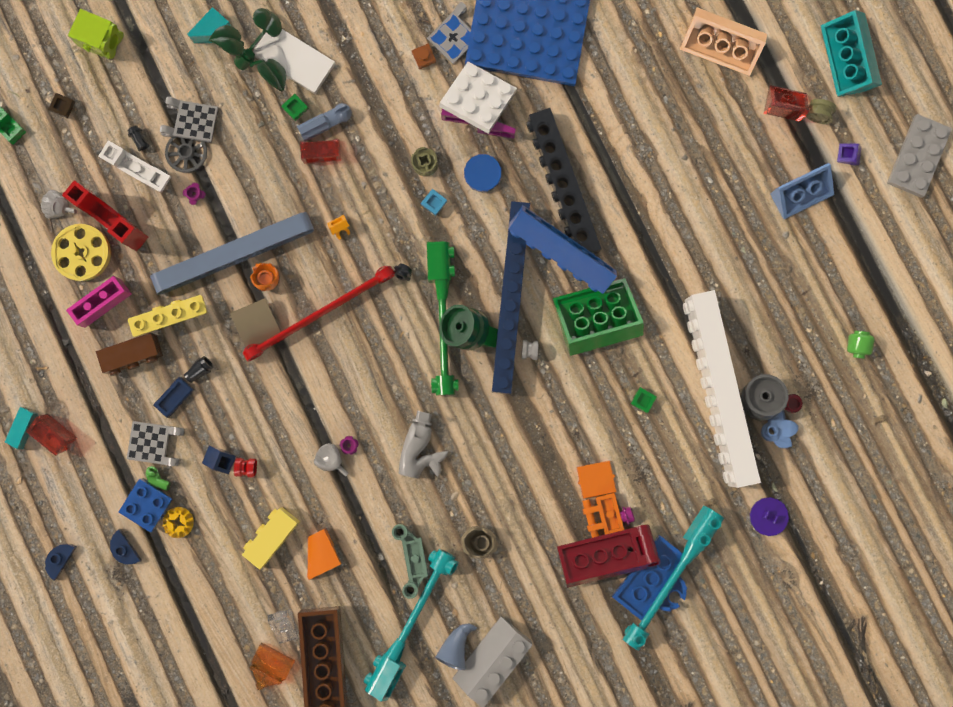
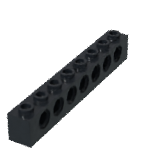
(545, 120)

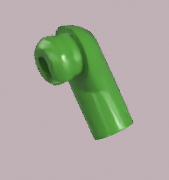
(155, 480)

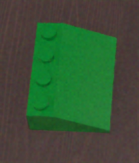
(598, 319)

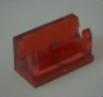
(320, 151)
(50, 434)

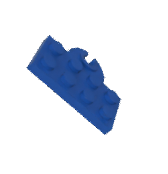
(643, 586)

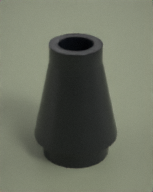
(200, 368)

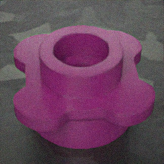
(188, 192)

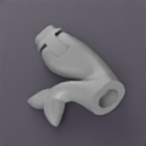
(415, 442)

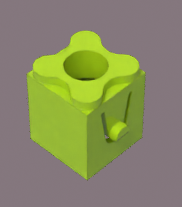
(95, 34)

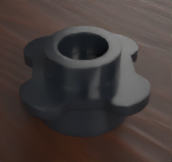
(403, 272)

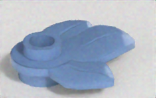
(782, 430)

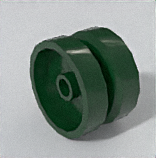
(464, 327)

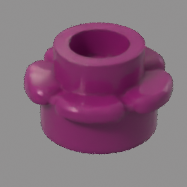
(349, 450)
(627, 515)

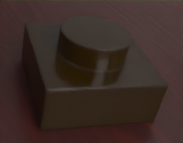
(61, 105)

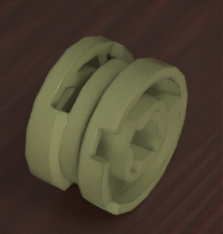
(821, 111)
(424, 161)

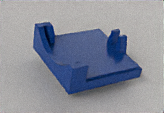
(145, 505)

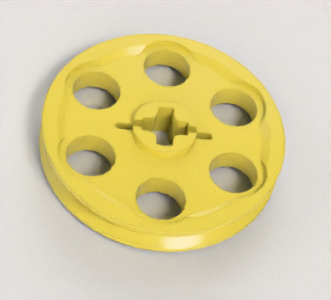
(72, 252)

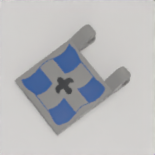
(452, 35)

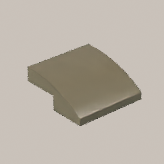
(255, 322)

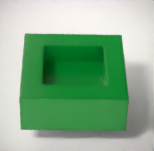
(295, 107)
(643, 400)

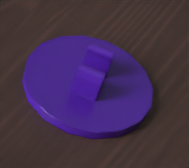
(769, 516)

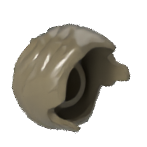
(479, 542)

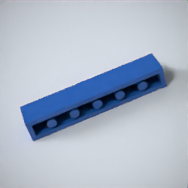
(562, 249)

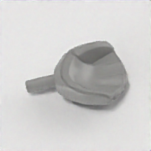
(55, 205)
(329, 459)

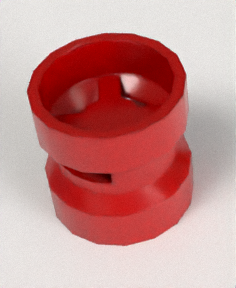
(245, 467)

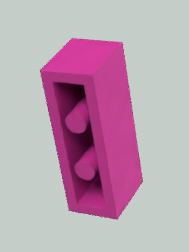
(98, 302)

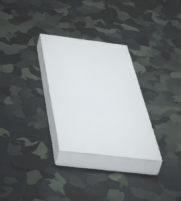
(298, 59)

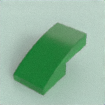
(9, 127)

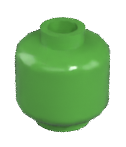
(860, 344)

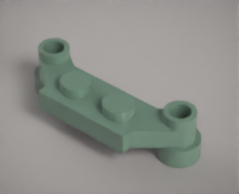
(414, 559)

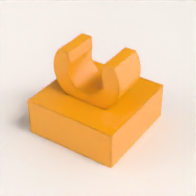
(337, 225)

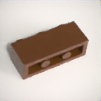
(129, 354)

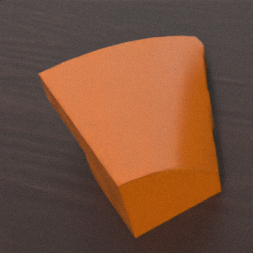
(321, 554)

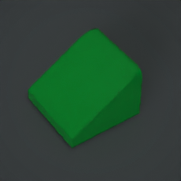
(491, 338)

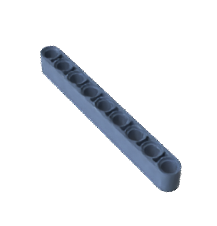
(232, 253)

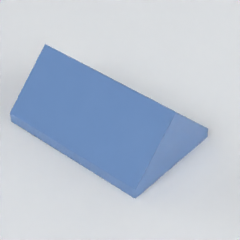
(804, 191)

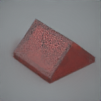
(786, 103)

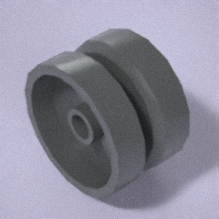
(772, 389)

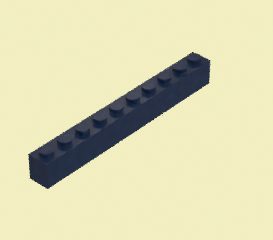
(509, 309)

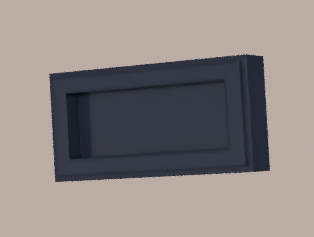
(173, 397)

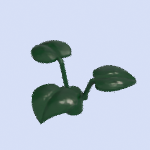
(230, 41)

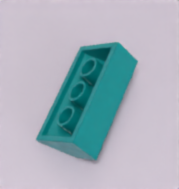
(851, 54)

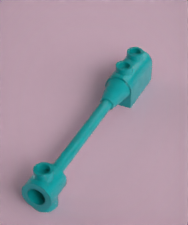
(698, 538)
(389, 666)

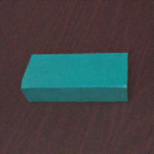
(17, 435)

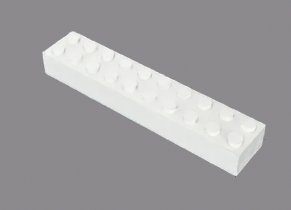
(721, 390)

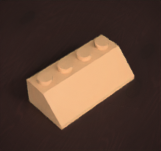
(723, 41)

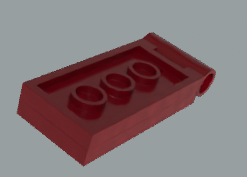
(608, 555)

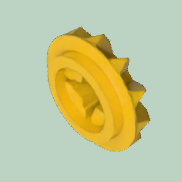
(185, 518)

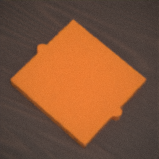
(596, 479)

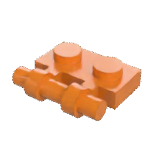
(608, 512)

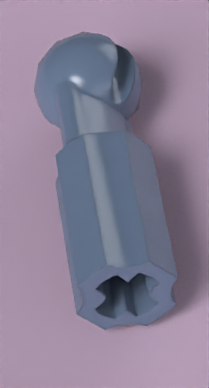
(324, 121)

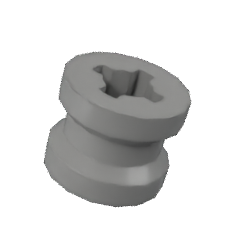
(529, 350)

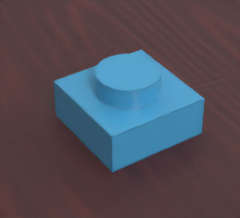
(434, 202)

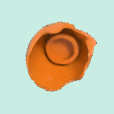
(265, 276)

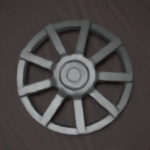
(186, 153)

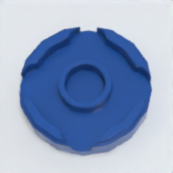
(482, 173)

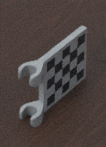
(193, 120)
(150, 443)

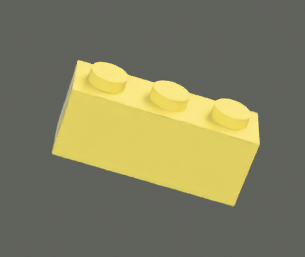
(270, 537)

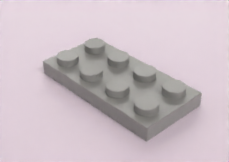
(919, 155)

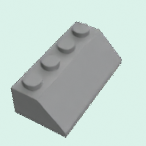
(492, 661)

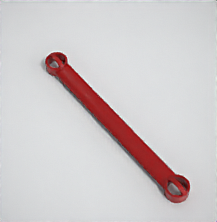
(257, 350)

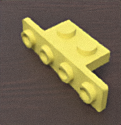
(168, 315)

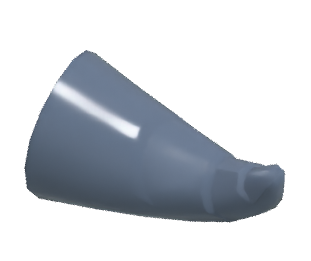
(452, 650)

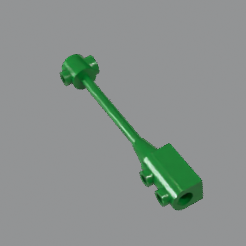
(440, 273)

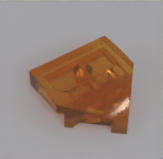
(270, 666)

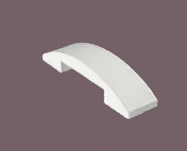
(134, 166)

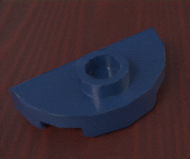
(122, 549)
(57, 559)

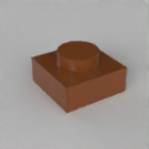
(423, 56)

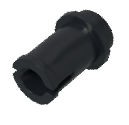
(138, 138)

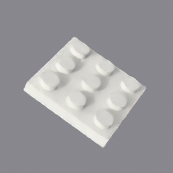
(478, 97)

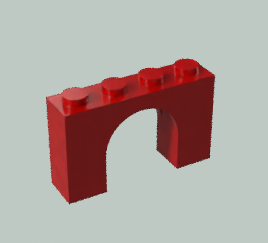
(98, 209)

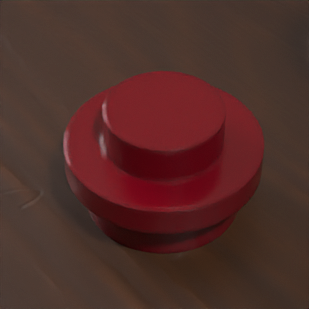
(794, 403)

